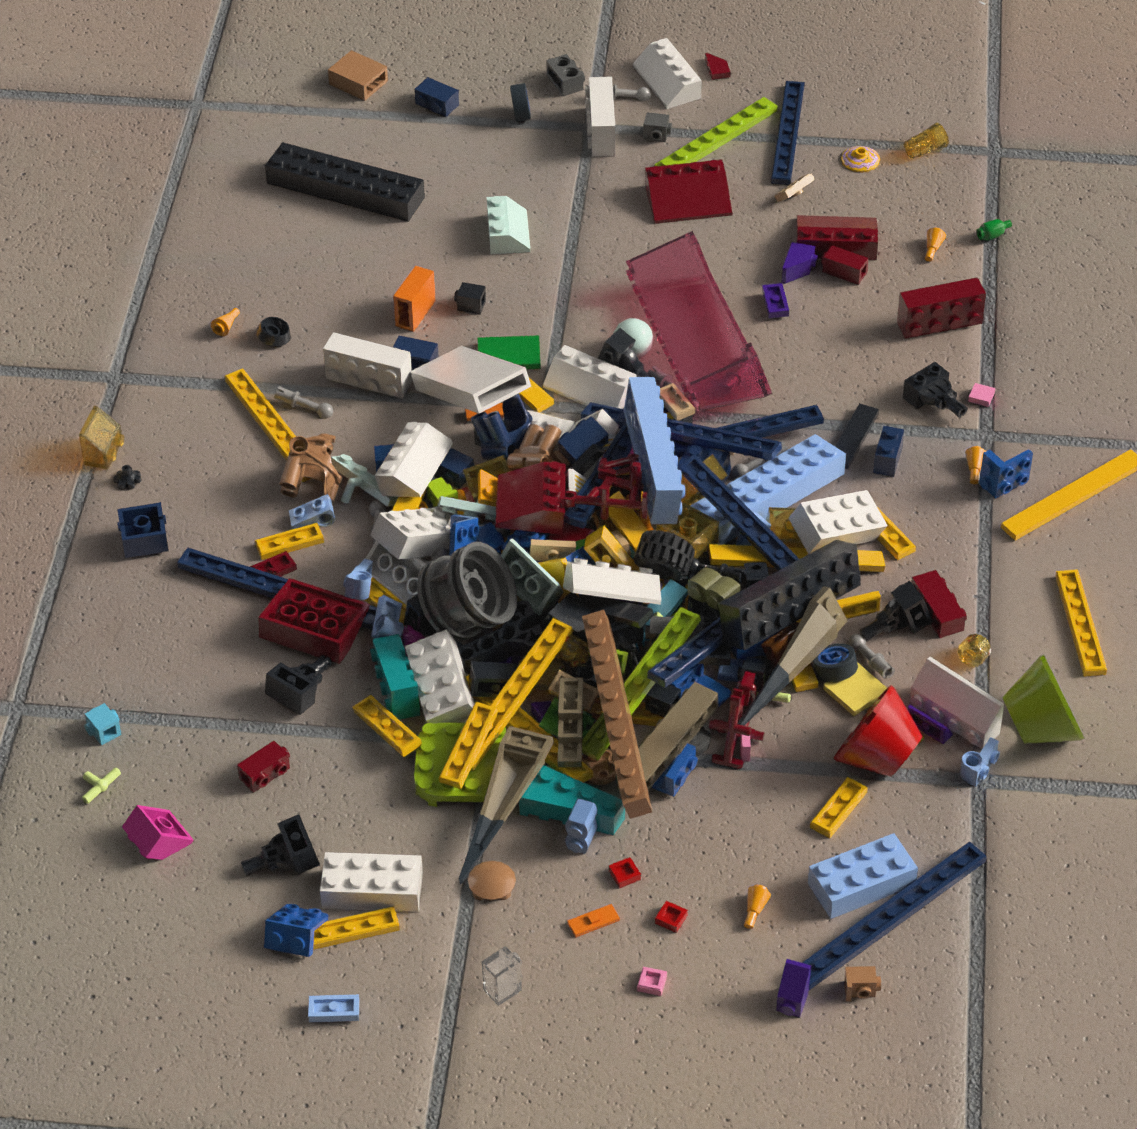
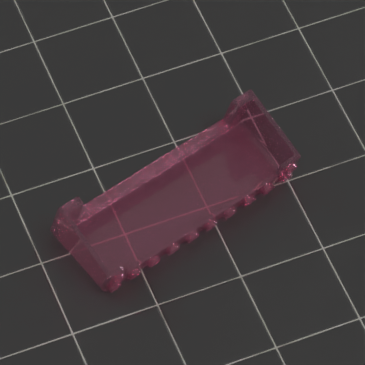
(696, 326)

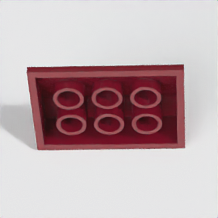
(688, 191)
(848, 233)
(532, 498)
(312, 620)

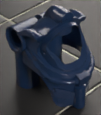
(502, 436)

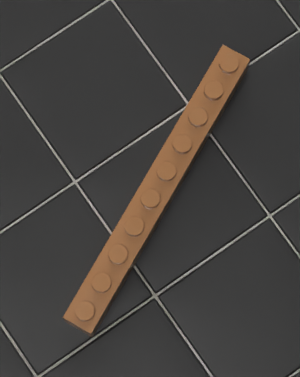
(617, 715)

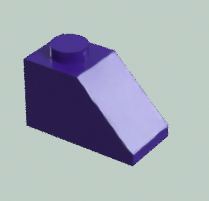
(798, 262)
(793, 988)

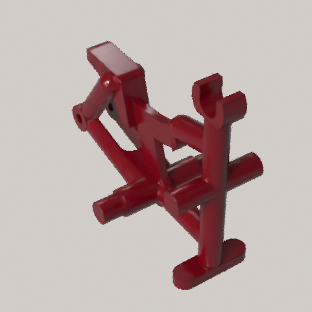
(610, 479)
(733, 730)

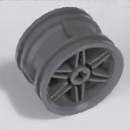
(467, 591)

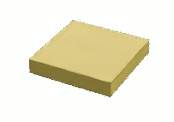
(857, 691)

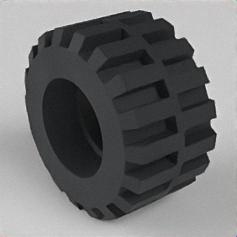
(665, 554)

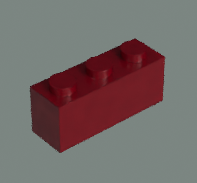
(941, 603)

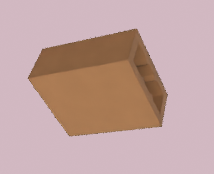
(358, 75)

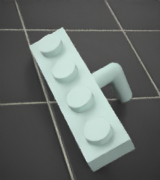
(359, 477)
(470, 509)

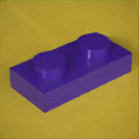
(775, 300)

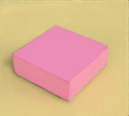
(981, 395)
(745, 748)
(652, 981)

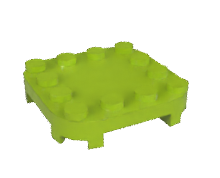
(432, 756)

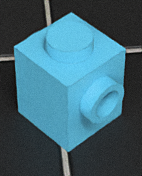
(102, 724)

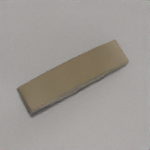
(570, 722)

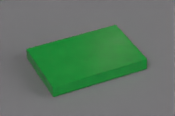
(514, 349)

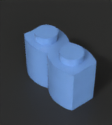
(581, 826)

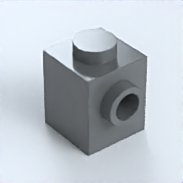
(656, 127)

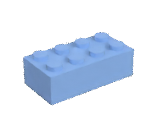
(862, 875)

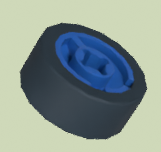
(520, 102)
(836, 663)

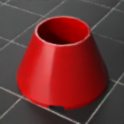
(882, 737)

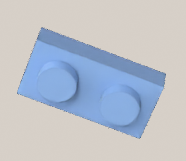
(333, 1008)

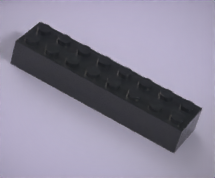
(345, 181)
(786, 594)

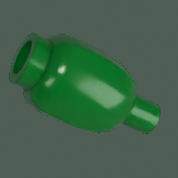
(992, 229)

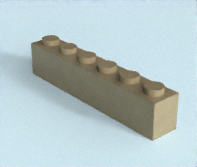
(676, 730)

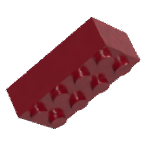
(941, 307)

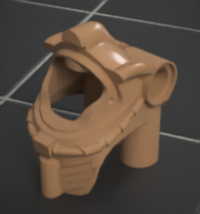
(537, 447)
(312, 460)

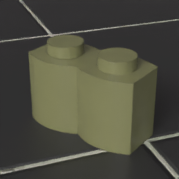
(712, 587)

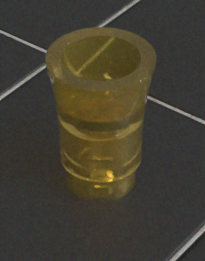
(927, 141)

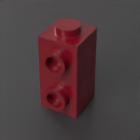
(844, 264)
(264, 766)

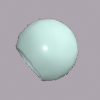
(640, 332)

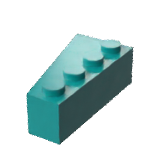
(396, 677)
(555, 794)

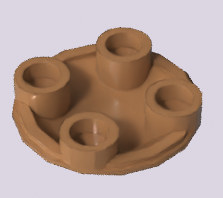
(603, 769)
(491, 881)

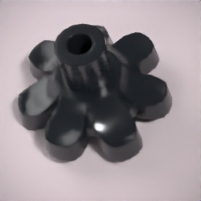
(127, 477)

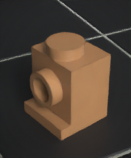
(861, 982)

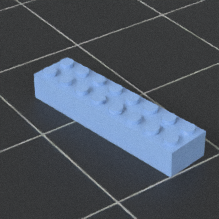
(652, 443)
(781, 481)

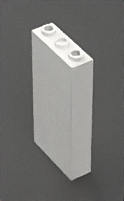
(470, 379)

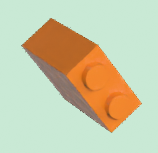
(414, 298)

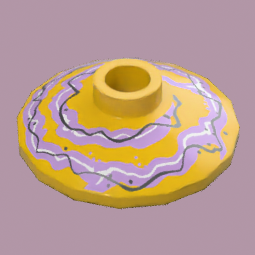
(860, 159)

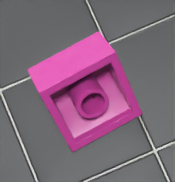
(156, 832)

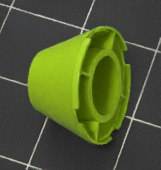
(1040, 707)

